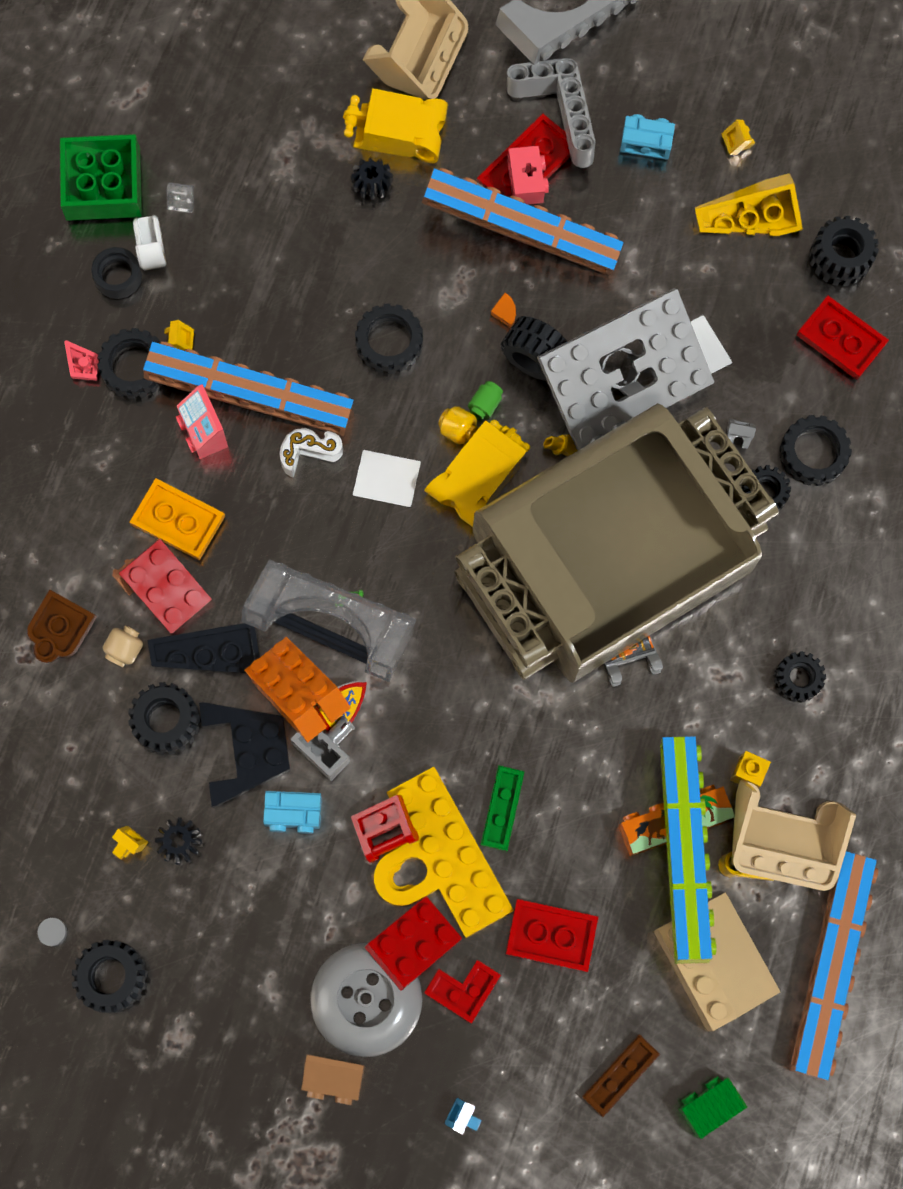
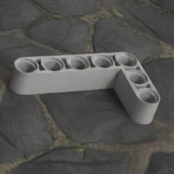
(563, 79)

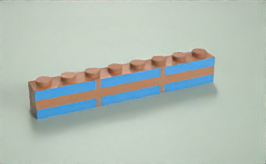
(522, 222)
(248, 388)
(833, 968)

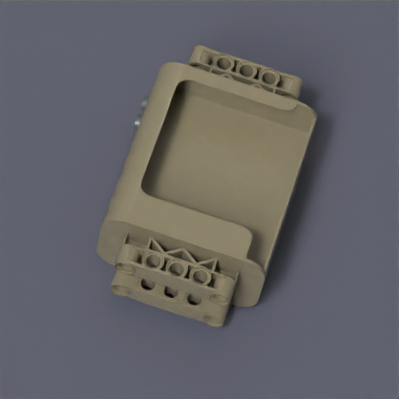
(614, 542)

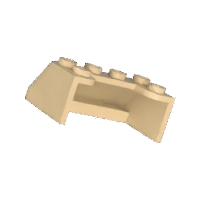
(421, 49)

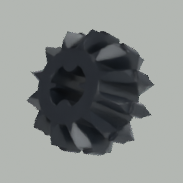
(380, 177)
(169, 845)

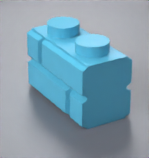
(647, 136)
(292, 811)

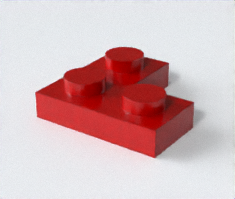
(463, 998)

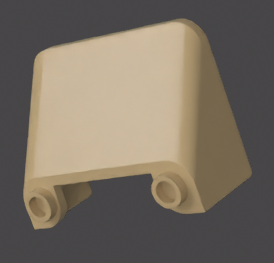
(787, 844)

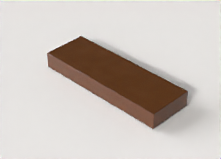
(620, 1075)

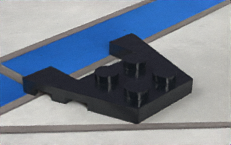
(257, 745)

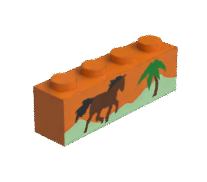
(649, 830)

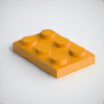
(177, 519)

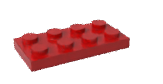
(540, 133)

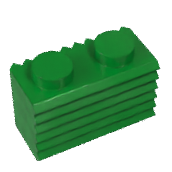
(712, 1107)

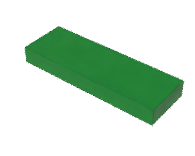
(502, 808)

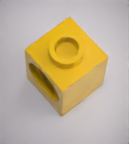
(750, 769)

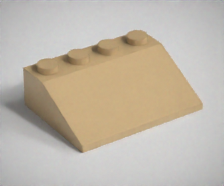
(733, 978)

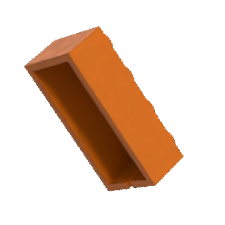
(295, 686)

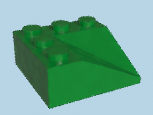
(100, 177)

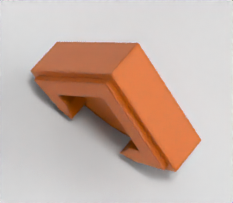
(505, 310)

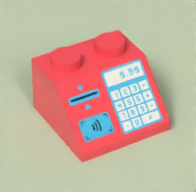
(201, 423)

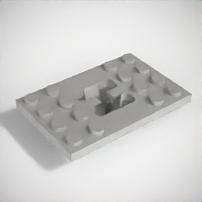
(584, 387)

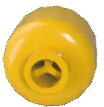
(457, 424)

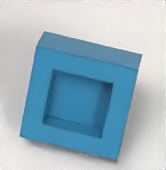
(461, 1116)

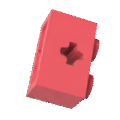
(526, 162)

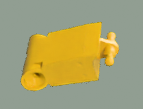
(397, 124)
(479, 470)

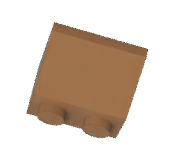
(332, 1078)

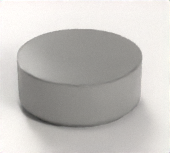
(52, 932)

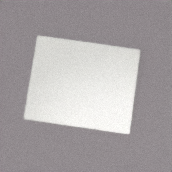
(710, 345)
(386, 478)

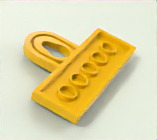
(450, 855)

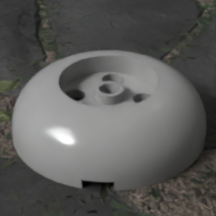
(335, 1014)

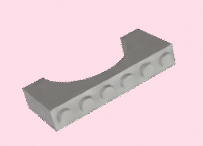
(544, 32)

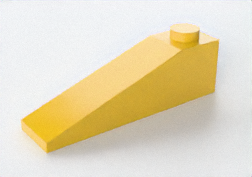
(759, 208)

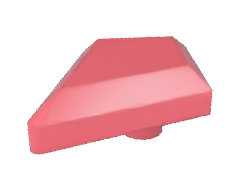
(81, 362)

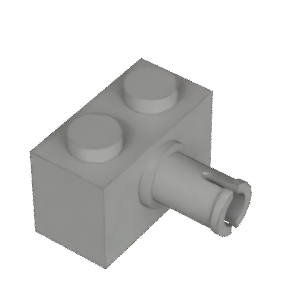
(324, 748)

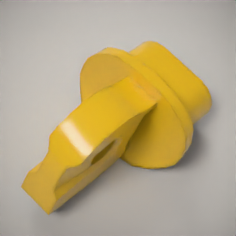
(560, 445)

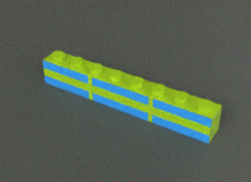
(686, 850)

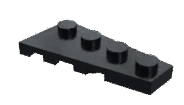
(214, 649)

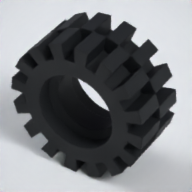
(777, 480)
(800, 661)

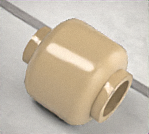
(122, 646)

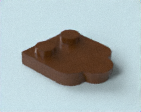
(58, 628)

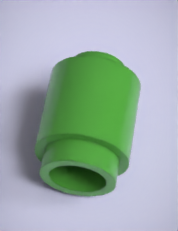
(485, 400)

